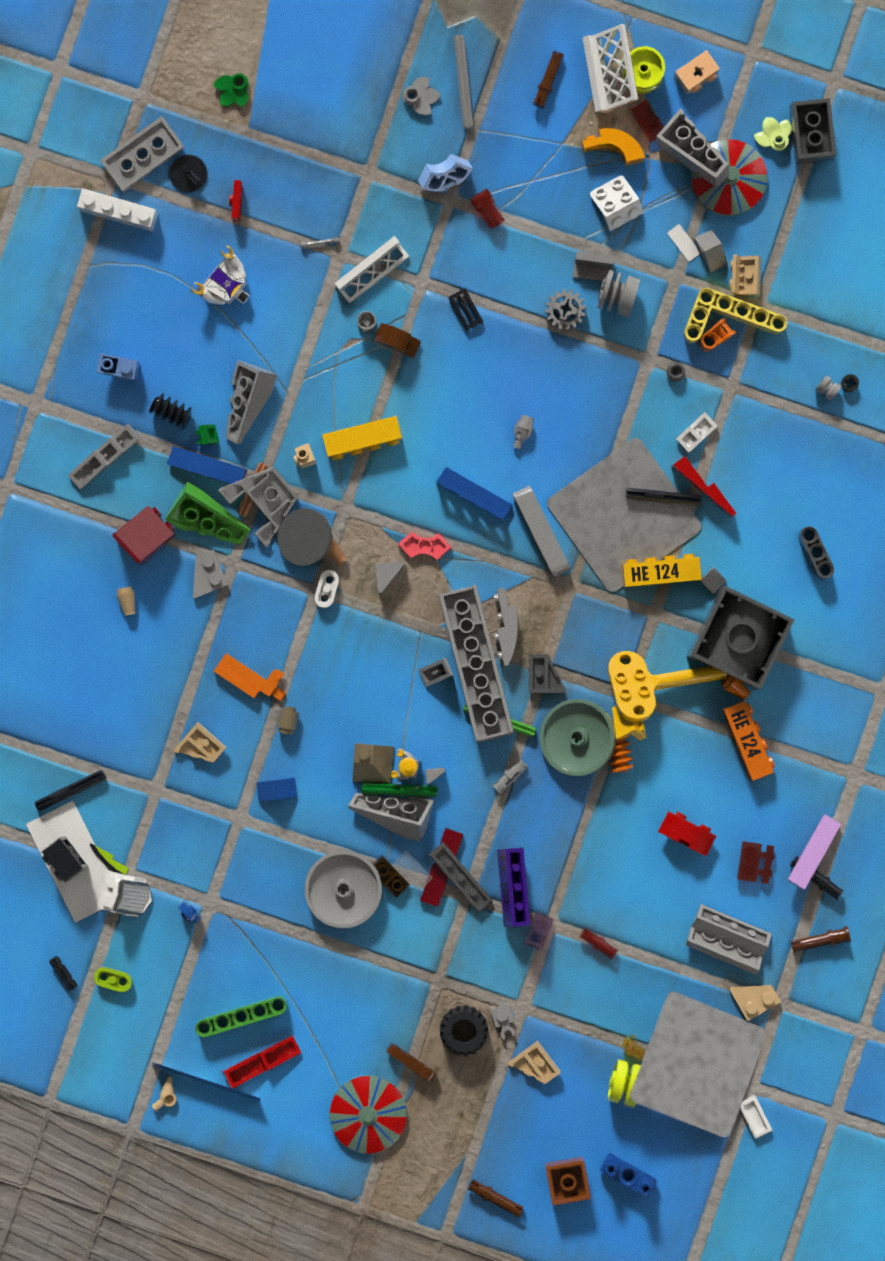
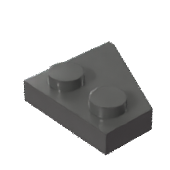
(543, 675)

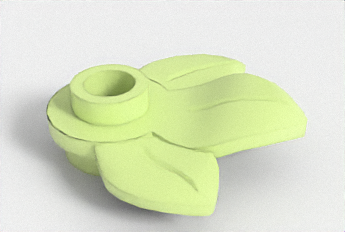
(771, 132)

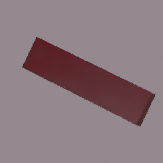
(435, 887)

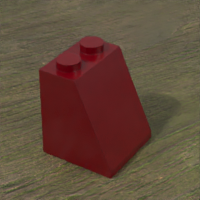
(144, 535)

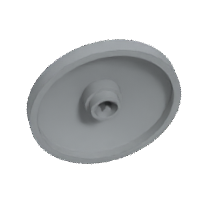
(343, 889)

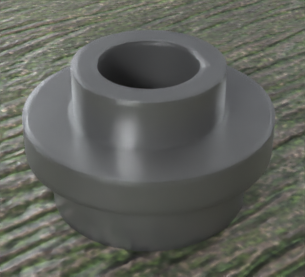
(675, 365)

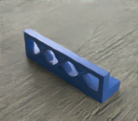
(474, 494)

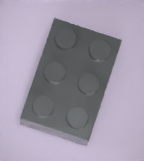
(812, 130)

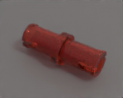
(598, 943)

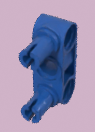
(640, 1183)

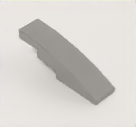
(104, 456)

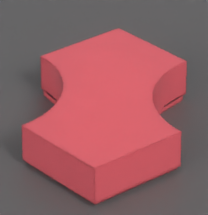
(415, 545)

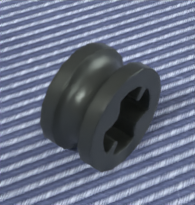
(846, 378)

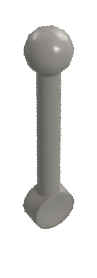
(304, 245)

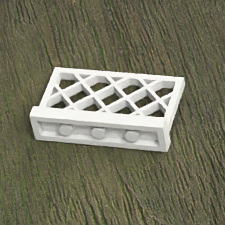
(599, 72)

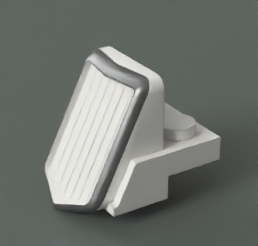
(124, 894)

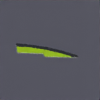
(107, 859)

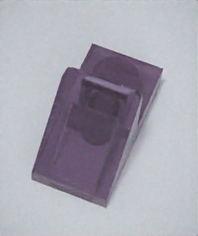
(538, 931)

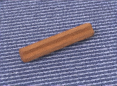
(247, 502)

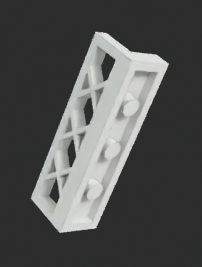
(368, 263)

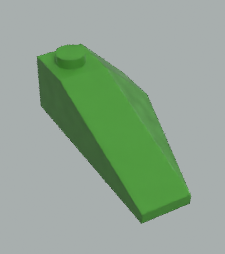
(202, 514)

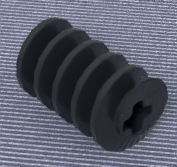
(171, 410)

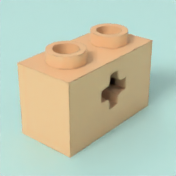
(703, 63)

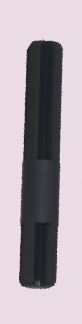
(662, 496)
(70, 790)

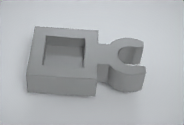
(502, 1017)

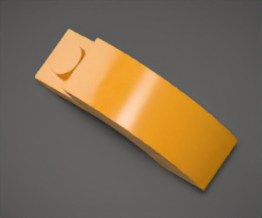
(617, 140)

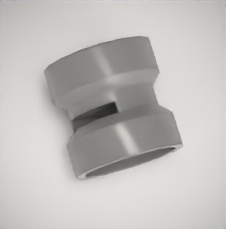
(364, 320)
(827, 387)

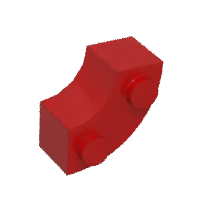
(695, 837)

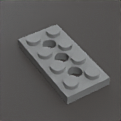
(130, 149)

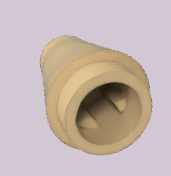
(126, 599)

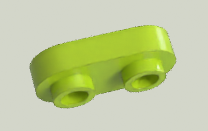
(113, 979)

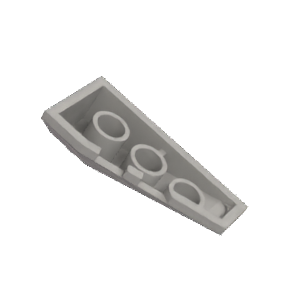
(251, 391)
(400, 815)

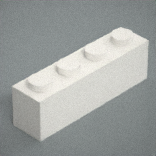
(117, 209)

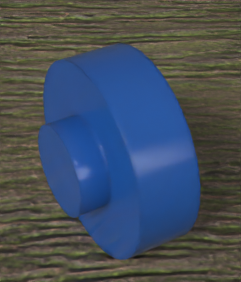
(189, 912)

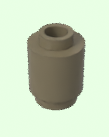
(287, 720)

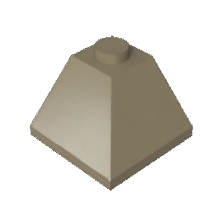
(372, 763)

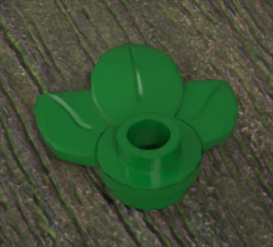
(230, 91)

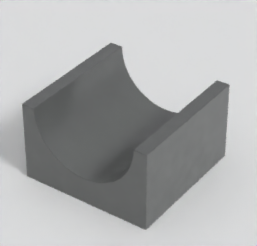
(740, 637)

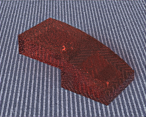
(647, 120)

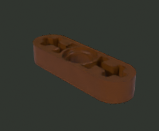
(411, 1062)

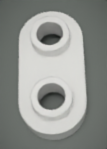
(326, 589)

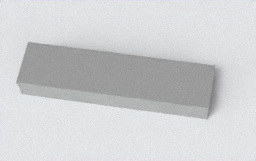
(476, 664)

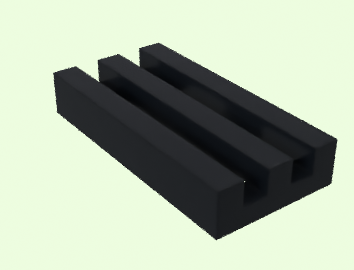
(473, 323)

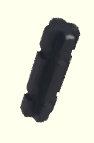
(63, 973)

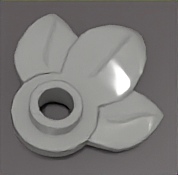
(424, 96)

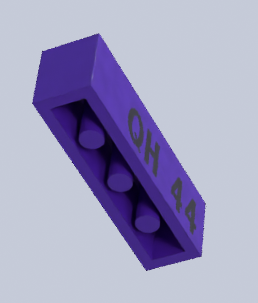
(513, 887)

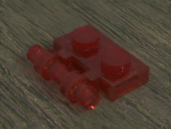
(749, 862)

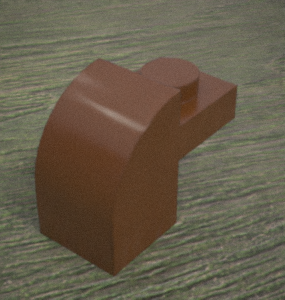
(397, 339)

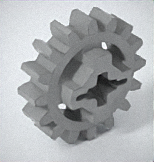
(574, 311)

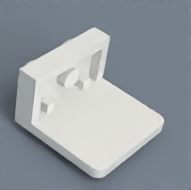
(617, 202)

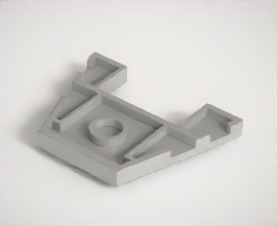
(270, 495)

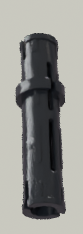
(823, 882)

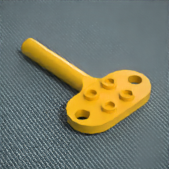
(635, 686)

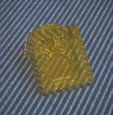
(636, 1051)

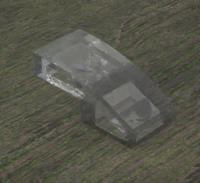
(412, 870)

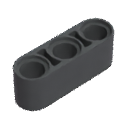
(816, 542)

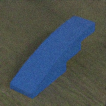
(205, 466)

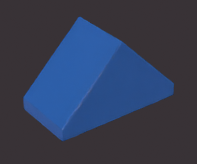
(276, 789)

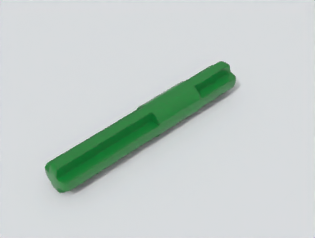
(399, 789)

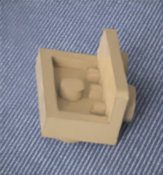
(745, 275)

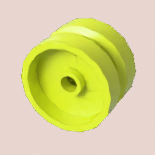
(653, 65)
(622, 1082)

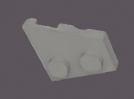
(208, 574)

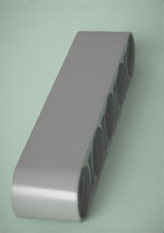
(541, 531)

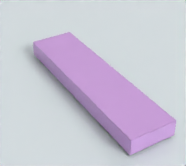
(813, 852)

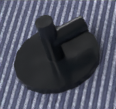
(188, 173)

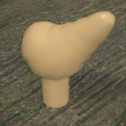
(167, 1095)

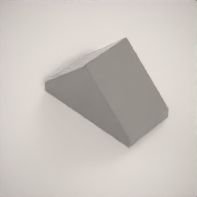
(711, 250)
(386, 573)
(435, 672)

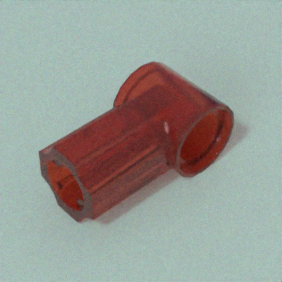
(485, 204)

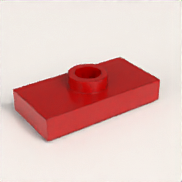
(235, 201)

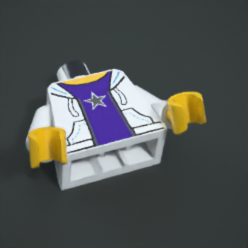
(225, 282)

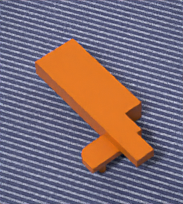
(248, 680)

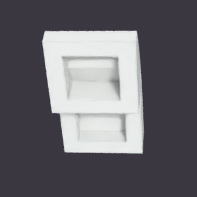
(696, 432)

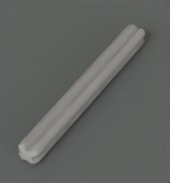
(463, 81)

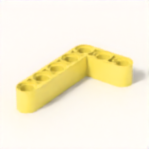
(731, 312)

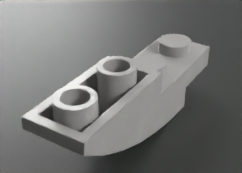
(506, 635)

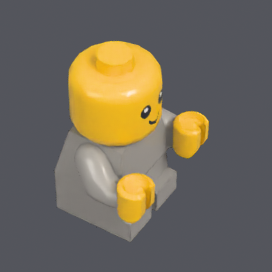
(407, 767)

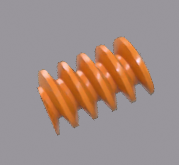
(620, 756)

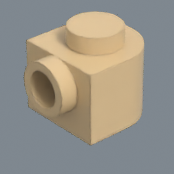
(304, 456)

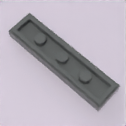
(460, 877)

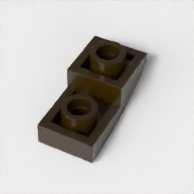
(390, 876)

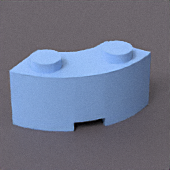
(446, 174)

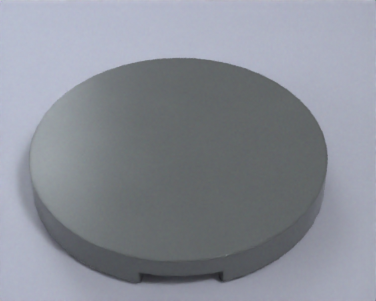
(305, 537)

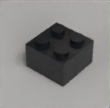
(64, 859)

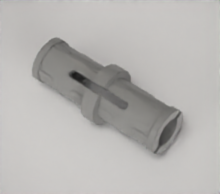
(510, 776)

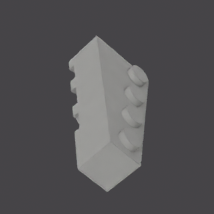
(692, 149)

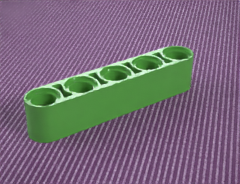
(232, 1019)

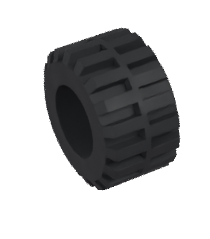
(464, 1047)

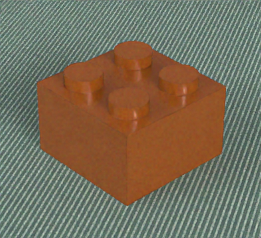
(567, 1180)

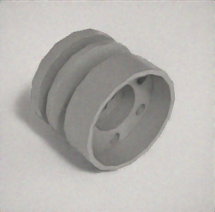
(618, 293)

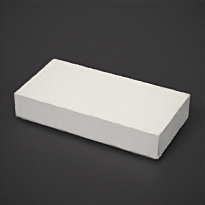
(755, 1117)

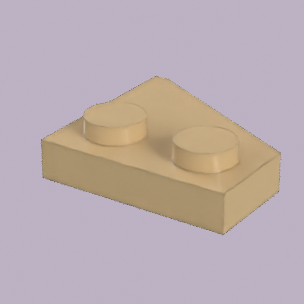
(201, 744)
(754, 999)
(536, 1063)

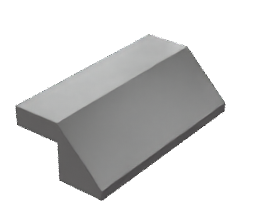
(728, 939)

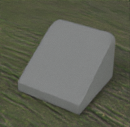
(713, 580)
(432, 774)

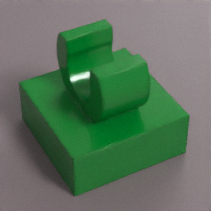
(208, 434)

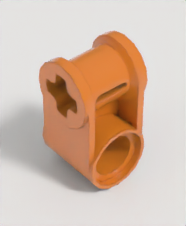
(718, 333)

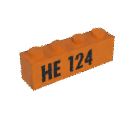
(748, 740)

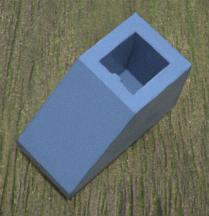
(118, 367)

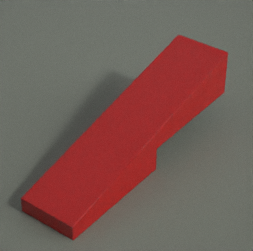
(712, 492)
(261, 1062)

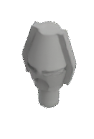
(523, 430)

